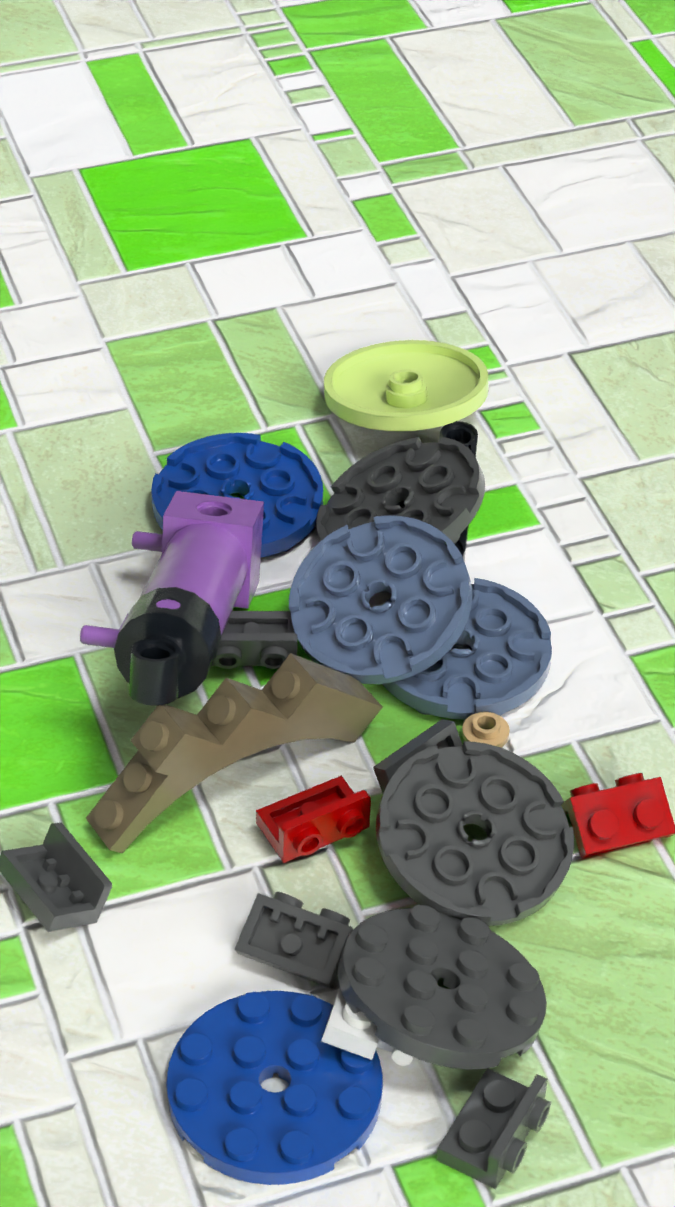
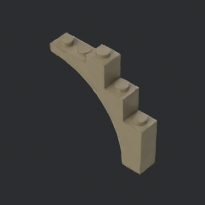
(236, 722)

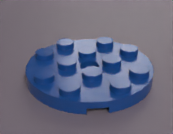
(258, 472)
(260, 1133)

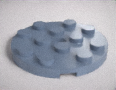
(388, 640)
(500, 673)

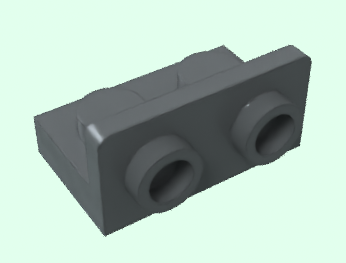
(294, 938)
(493, 1127)

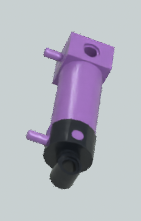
(178, 621)

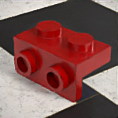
(620, 815)
(314, 818)

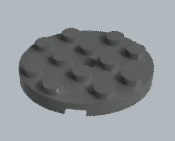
(436, 480)
(482, 879)
(393, 976)

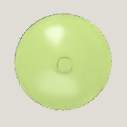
(406, 385)

